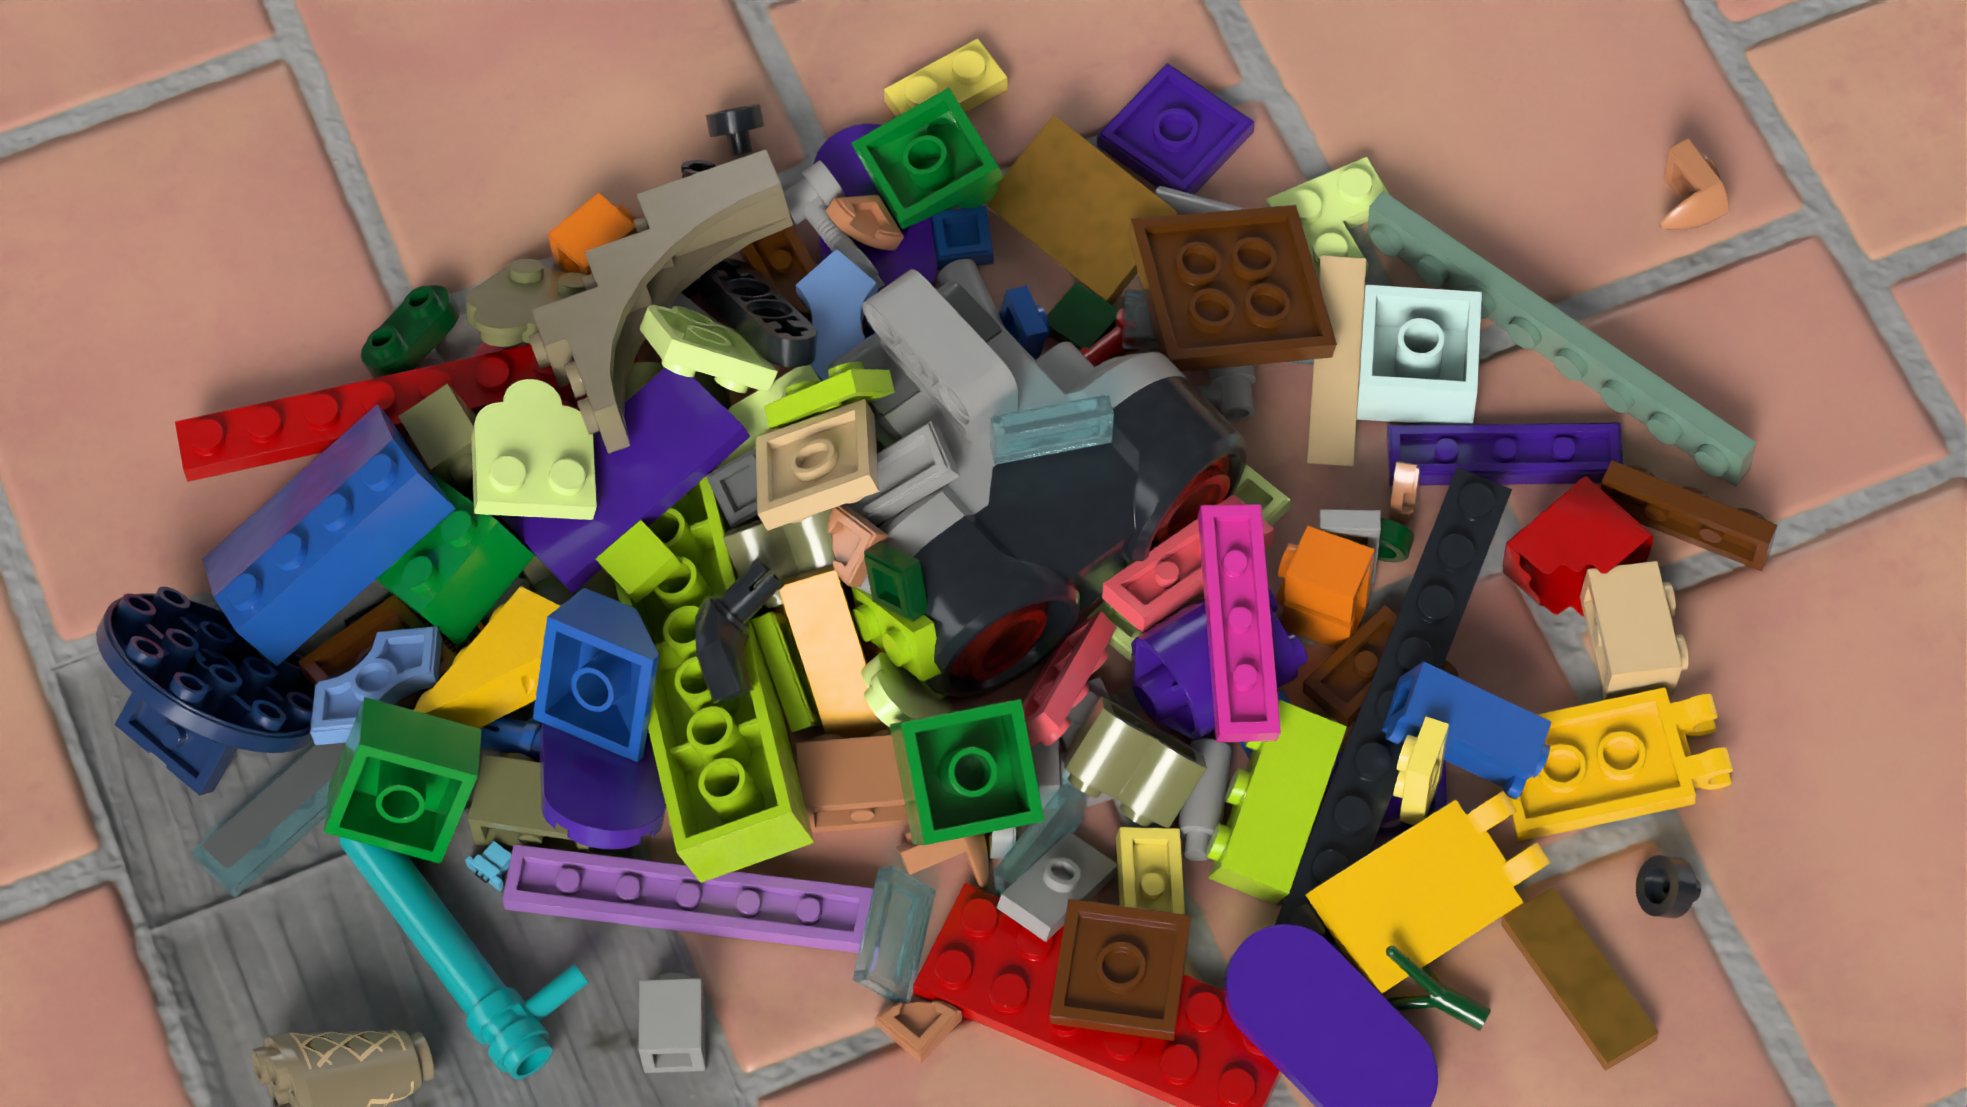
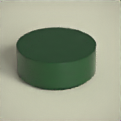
(1394, 542)

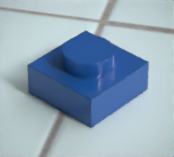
(1025, 320)

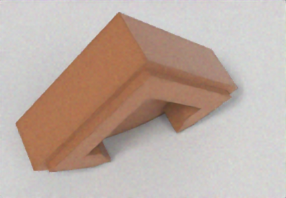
(866, 221)
(1404, 491)
(850, 538)
(918, 1025)

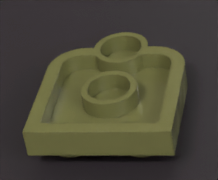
(505, 301)

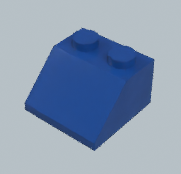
(598, 674)

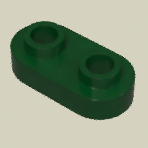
(410, 331)

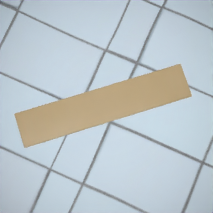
(1337, 378)

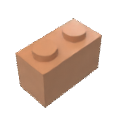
(851, 782)

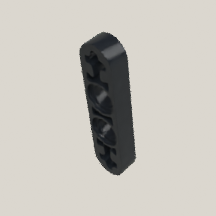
(759, 313)

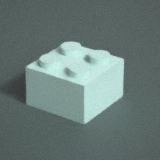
(1419, 355)

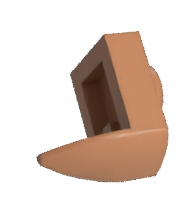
(1697, 186)
(919, 857)

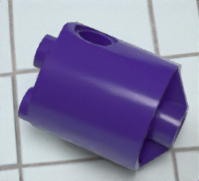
(1175, 672)

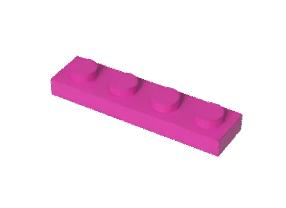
(1238, 623)

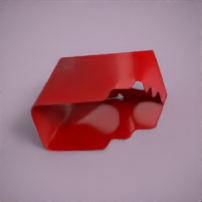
(1573, 535)

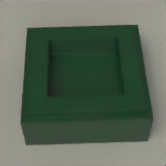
(1081, 318)
(896, 581)

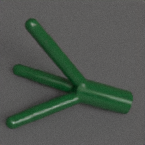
(1440, 995)

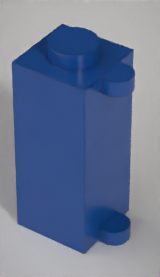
(1483, 731)

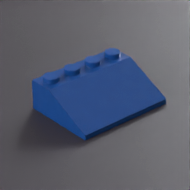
(325, 537)

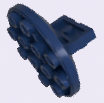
(199, 686)

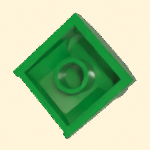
(929, 161)

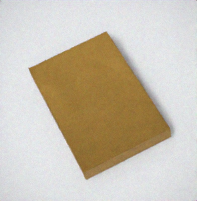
(1076, 207)

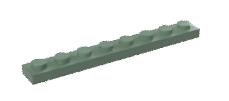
(1562, 340)

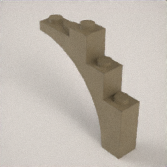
(682, 235)

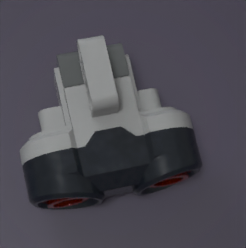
(1030, 540)

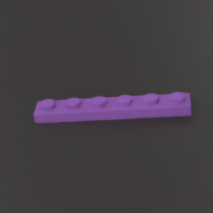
(674, 899)

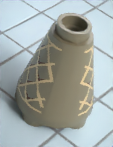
(342, 1068)

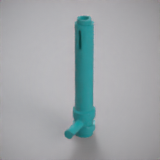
(493, 1011)

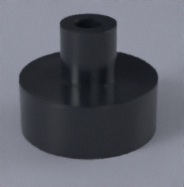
(735, 124)
(1666, 887)

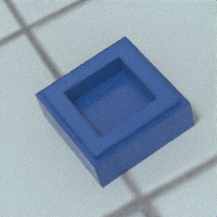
(962, 235)

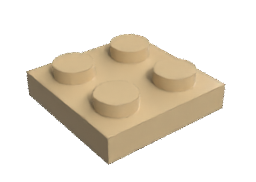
(816, 465)

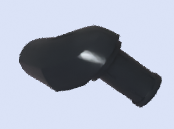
(723, 632)

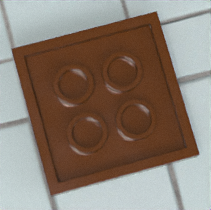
(1231, 288)

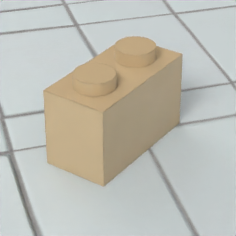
(1633, 630)

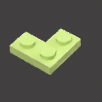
(1332, 207)

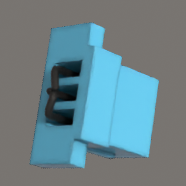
(490, 865)

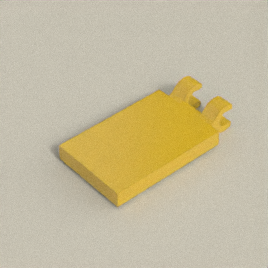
(1620, 763)
(1424, 890)

